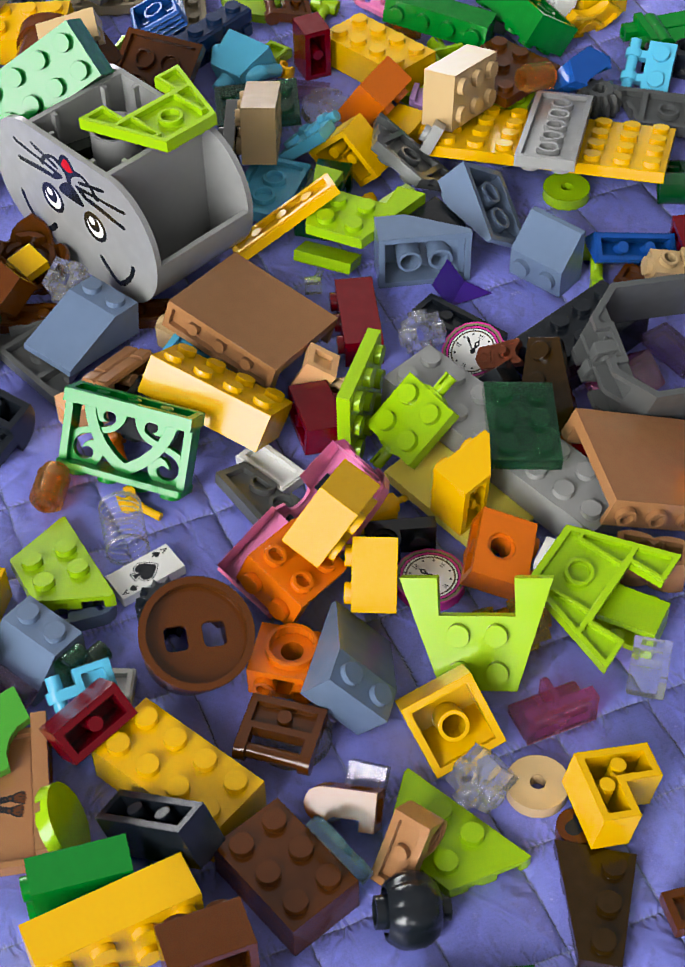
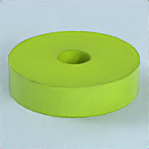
(566, 191)

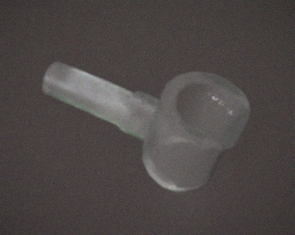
(313, 284)

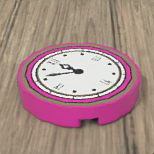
(465, 341)
(434, 562)

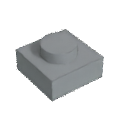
(430, 136)

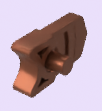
(493, 355)

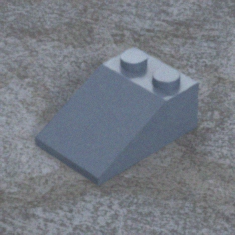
(482, 202)
(416, 248)
(84, 326)
(352, 672)

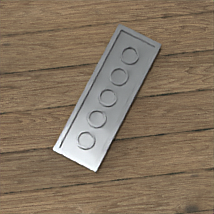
(554, 132)

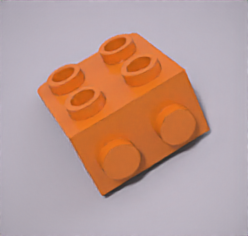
(284, 578)

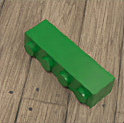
(442, 19)

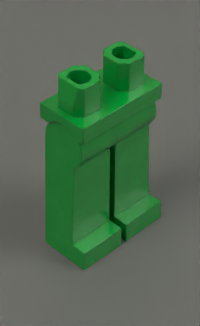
(654, 27)

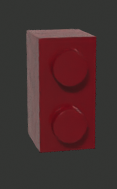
(312, 46)
(313, 415)
(88, 720)

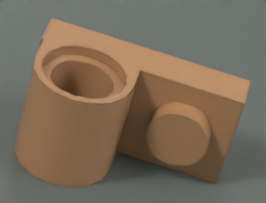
(408, 840)

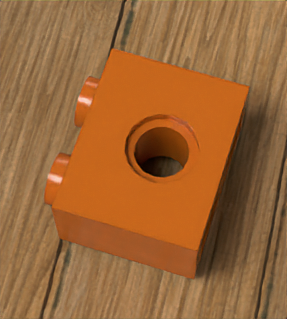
(511, 538)
(281, 660)

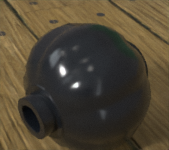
(411, 910)

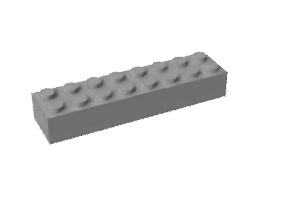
(550, 496)

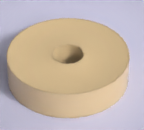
(533, 801)

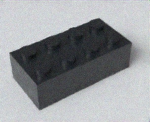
(571, 320)

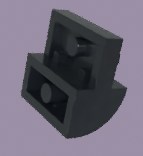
(16, 424)

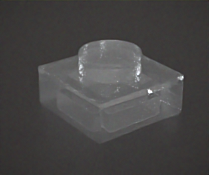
(367, 774)

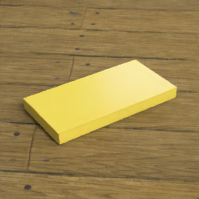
(418, 485)

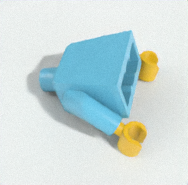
(245, 59)

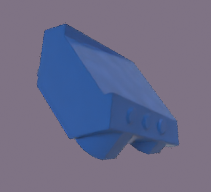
(580, 69)

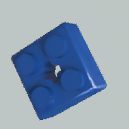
(159, 16)

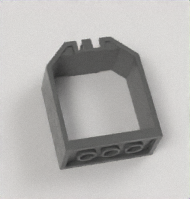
(604, 356)

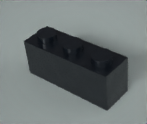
(162, 827)

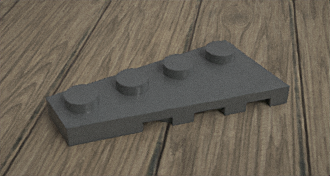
(252, 490)

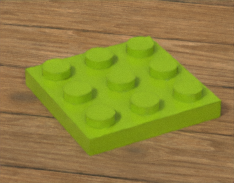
(361, 392)

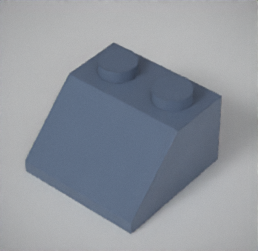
(548, 252)
(33, 640)

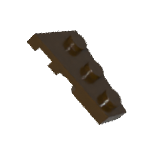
(548, 362)
(597, 900)

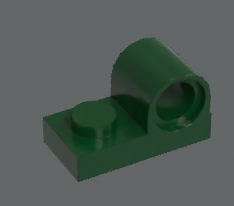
(673, 188)

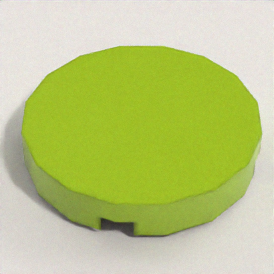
(61, 817)

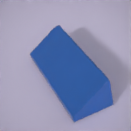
(626, 246)

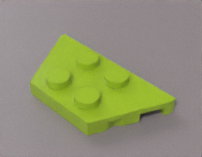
(60, 570)
(469, 849)

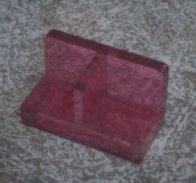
(553, 710)

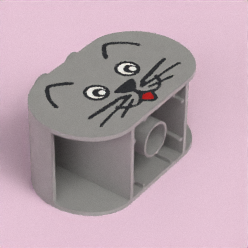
(131, 209)

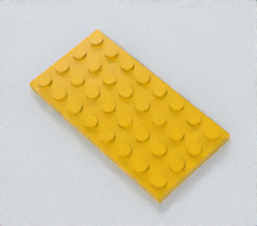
(607, 149)

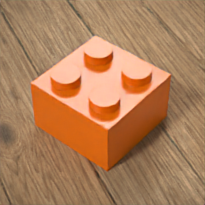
(377, 92)

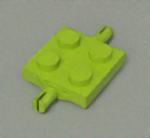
(412, 420)

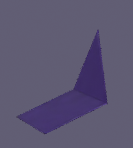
(453, 287)

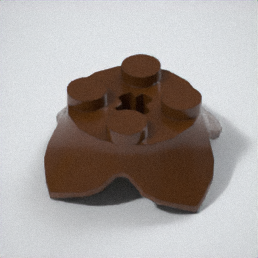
(38, 234)

